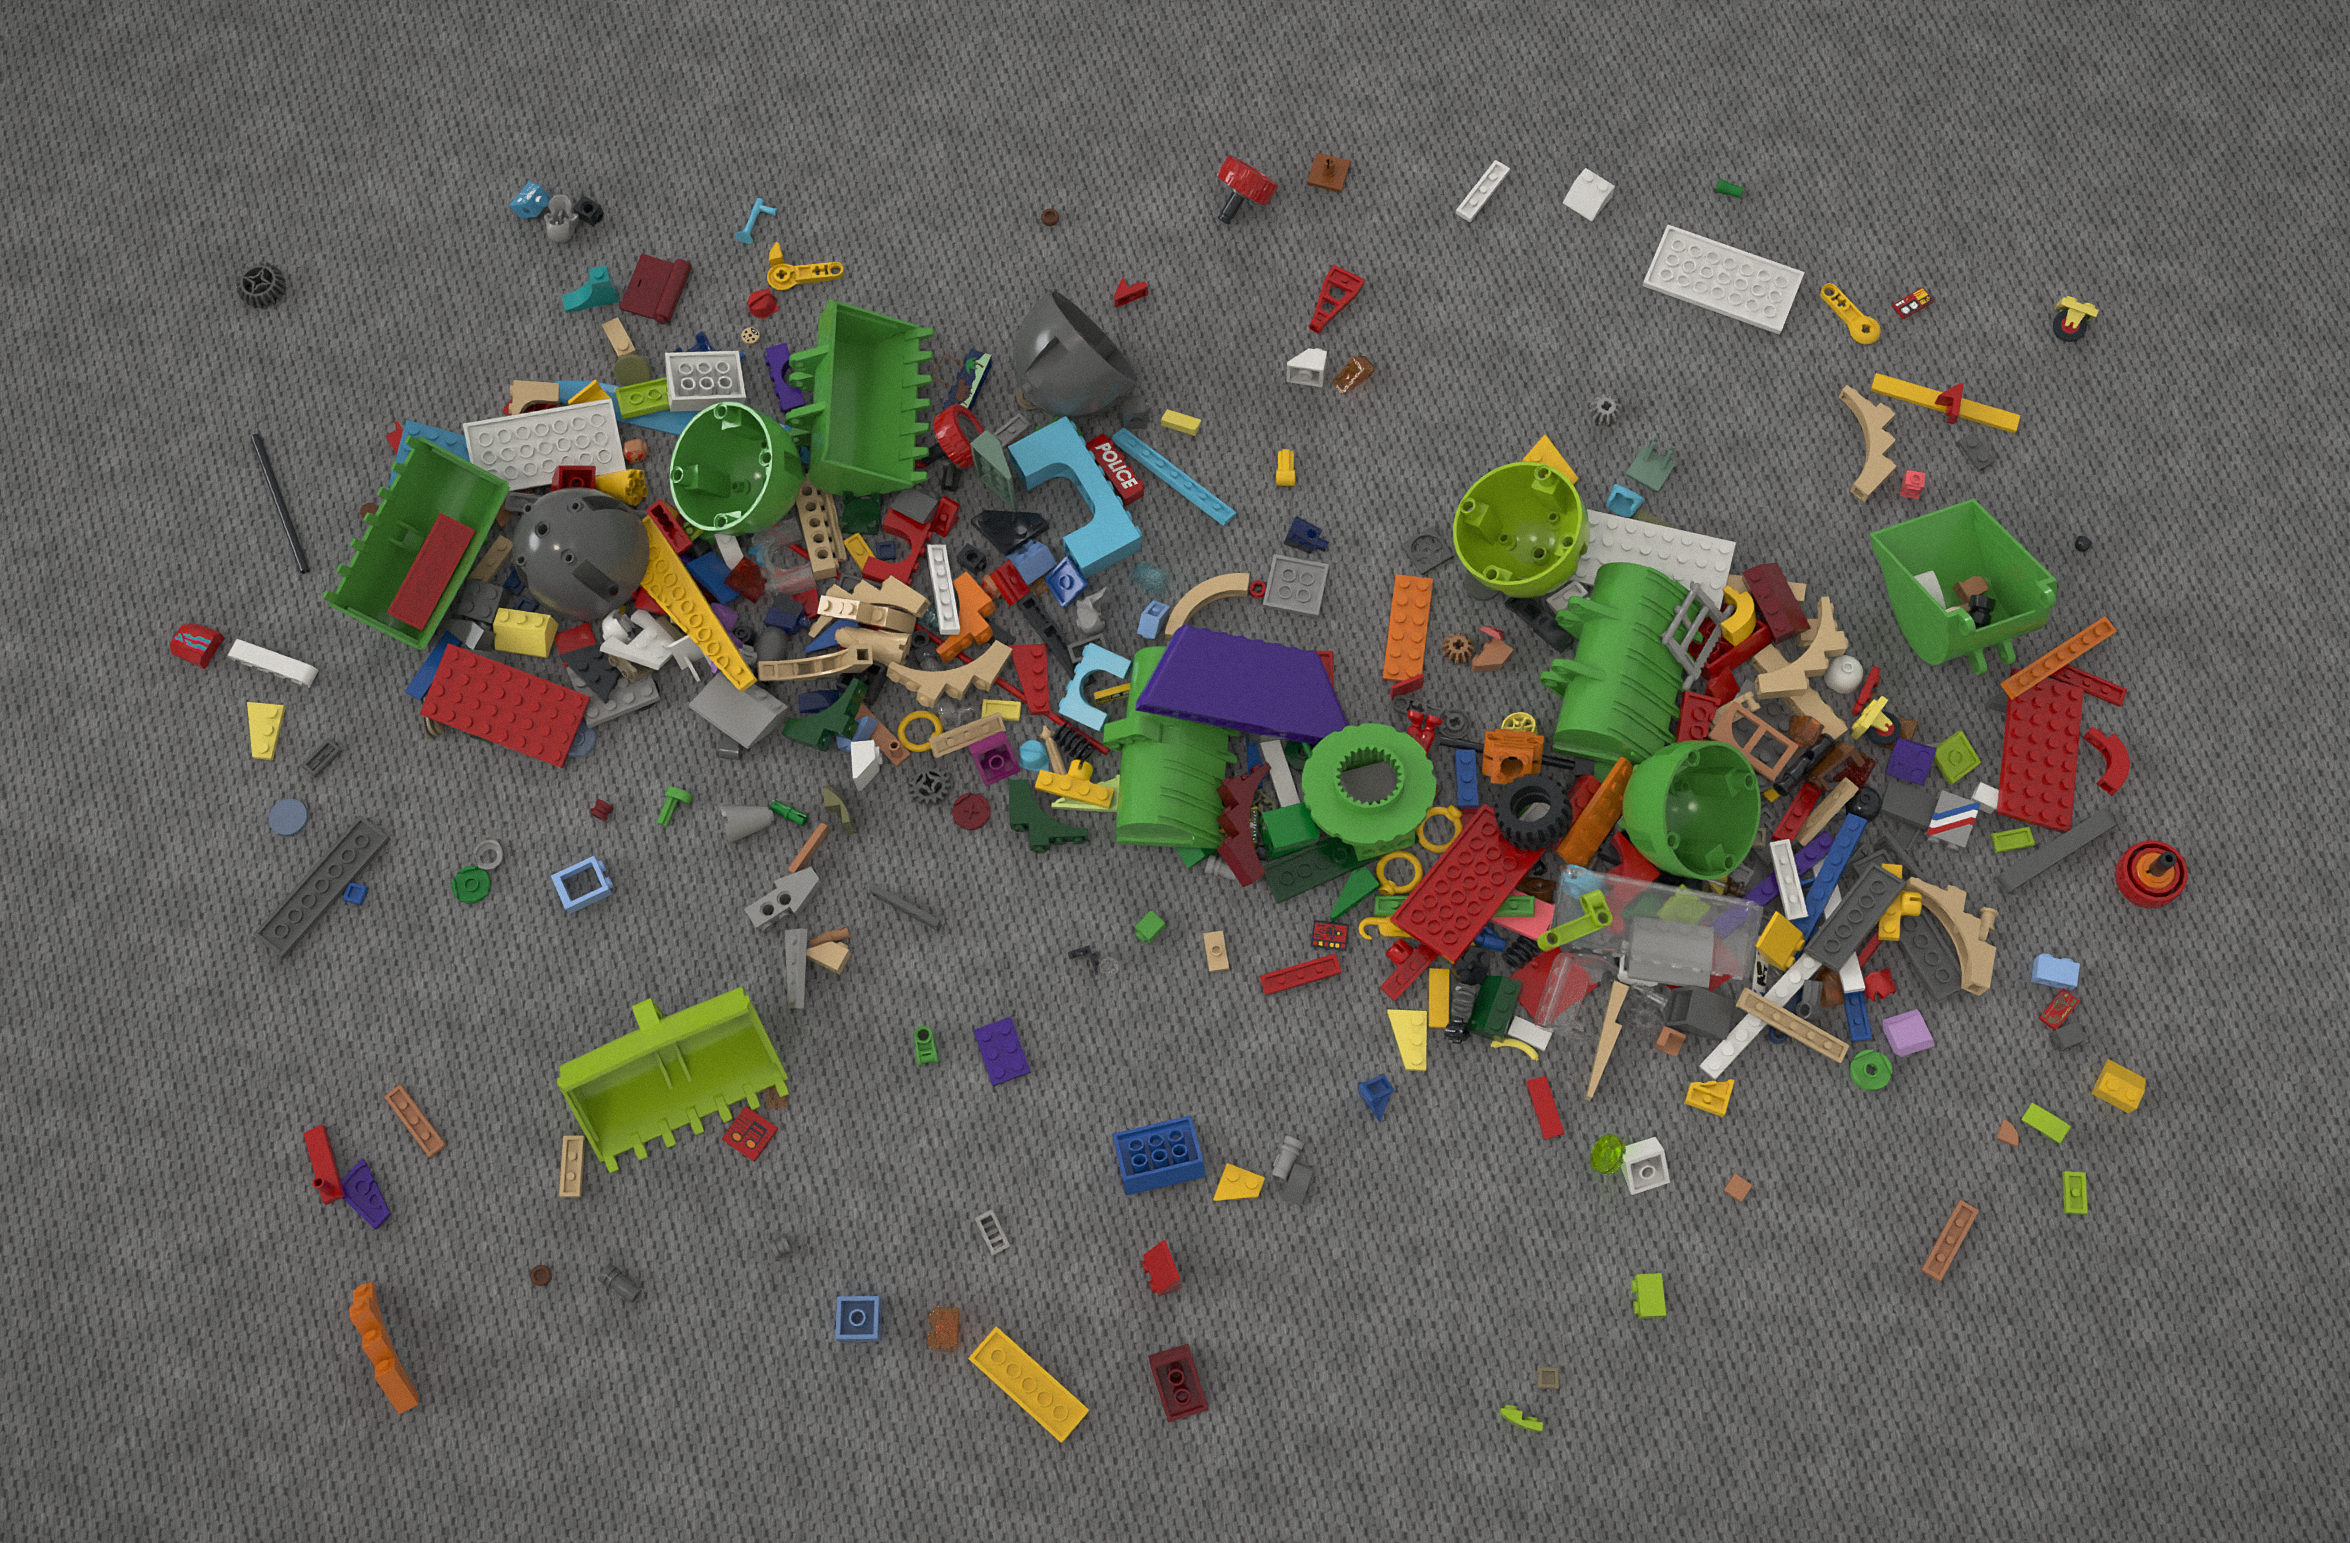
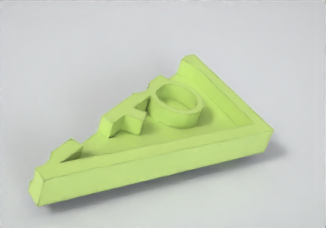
(1070, 804)

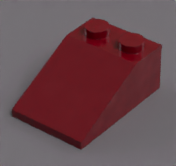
(1178, 1382)

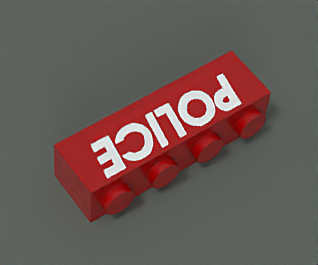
(1116, 470)

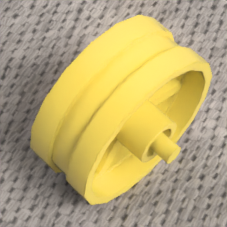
(1519, 721)

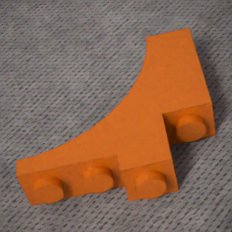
(973, 609)

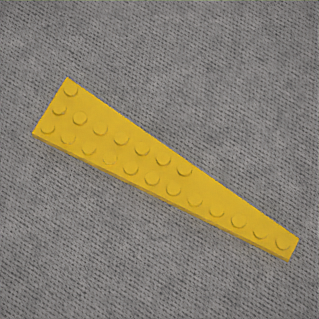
(682, 600)

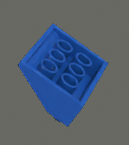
(1159, 1155)

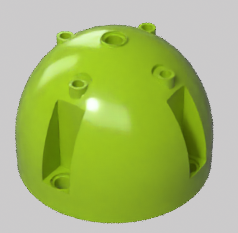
(1515, 521)

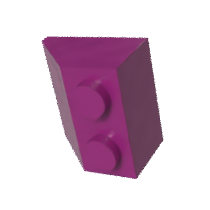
(994, 758)

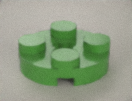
(1873, 1059)

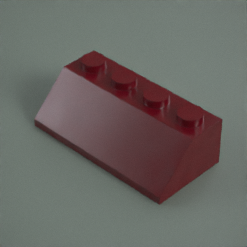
(1775, 601)

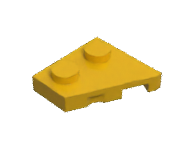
(1710, 1096)

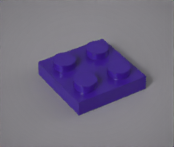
(1910, 761)

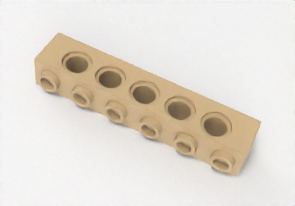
(825, 567)

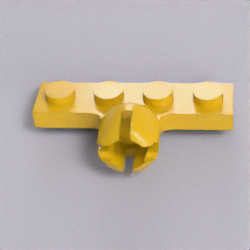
(1075, 785)
(1905, 904)

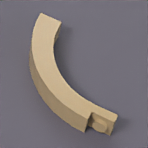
(1206, 592)

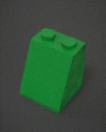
(1287, 830)

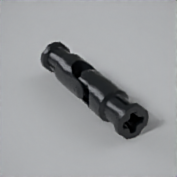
(1802, 766)

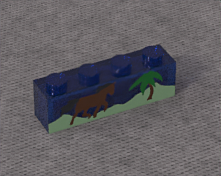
(969, 380)

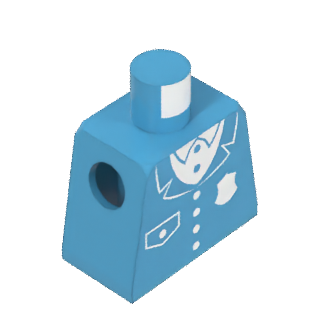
(530, 201)

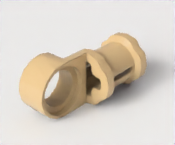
(1987, 921)

